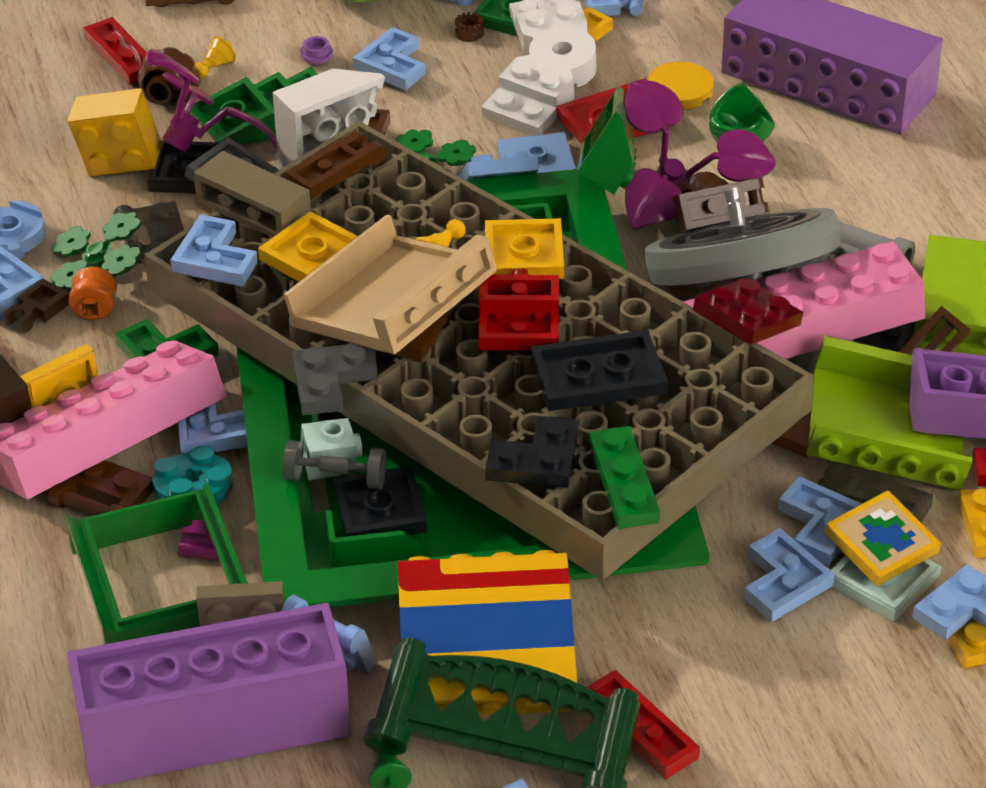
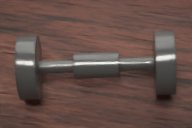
(294, 460)

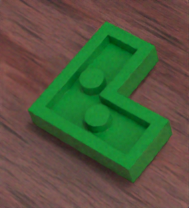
(144, 337)

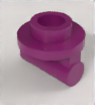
(197, 542)

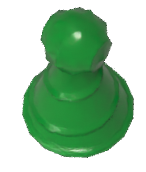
(389, 773)

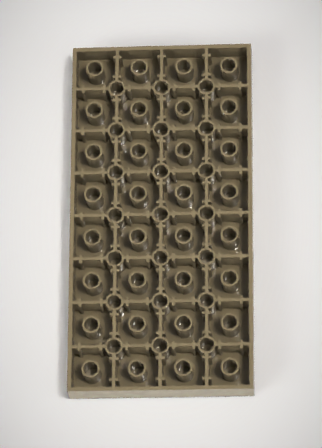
(444, 411)

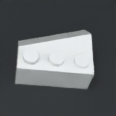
(321, 108)

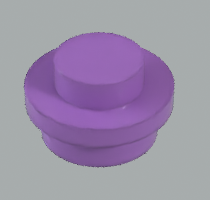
(316, 50)

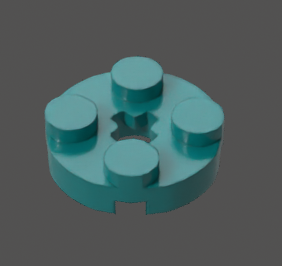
(175, 474)

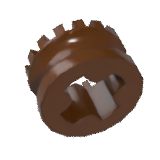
(469, 27)

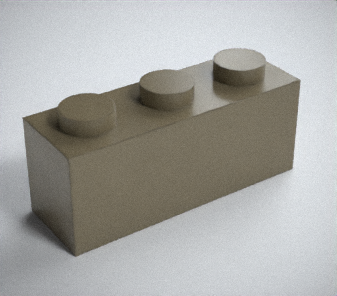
(250, 194)

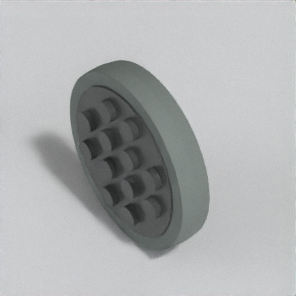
(742, 245)

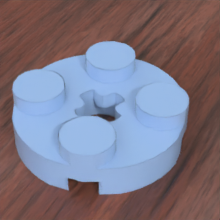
(21, 227)

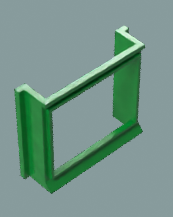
(137, 522)

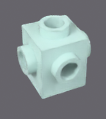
(329, 439)

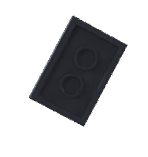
(599, 370)

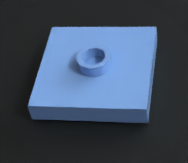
(550, 149)

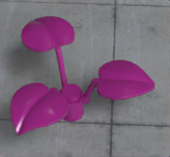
(183, 124)
(649, 194)

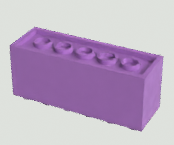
(833, 58)
(210, 694)

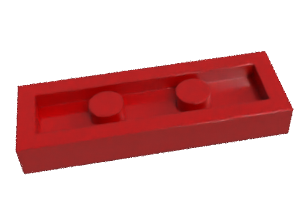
(116, 48)
(655, 735)

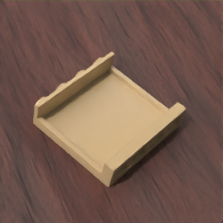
(387, 287)

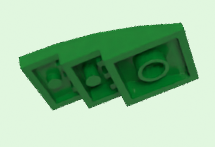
(249, 98)

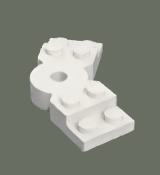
(555, 59)

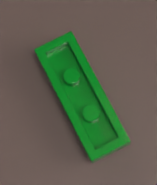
(624, 477)

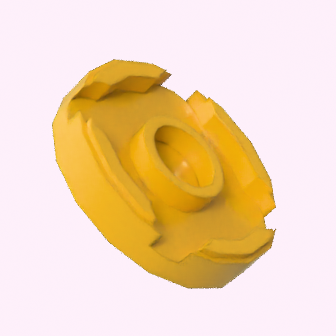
(687, 80)

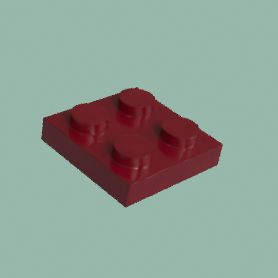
(748, 310)

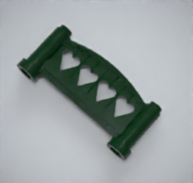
(410, 710)

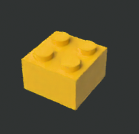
(115, 132)

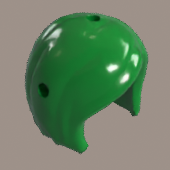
(740, 110)

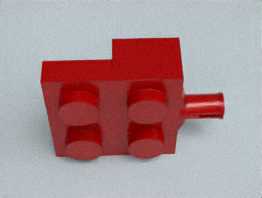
(518, 311)

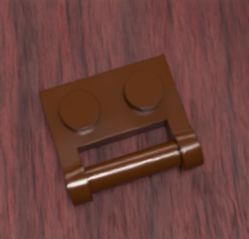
(102, 489)

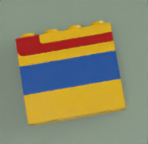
(491, 609)

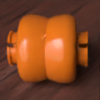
(92, 293)

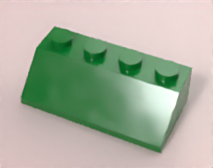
(608, 148)

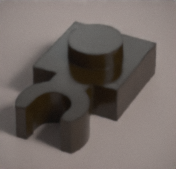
(38, 302)

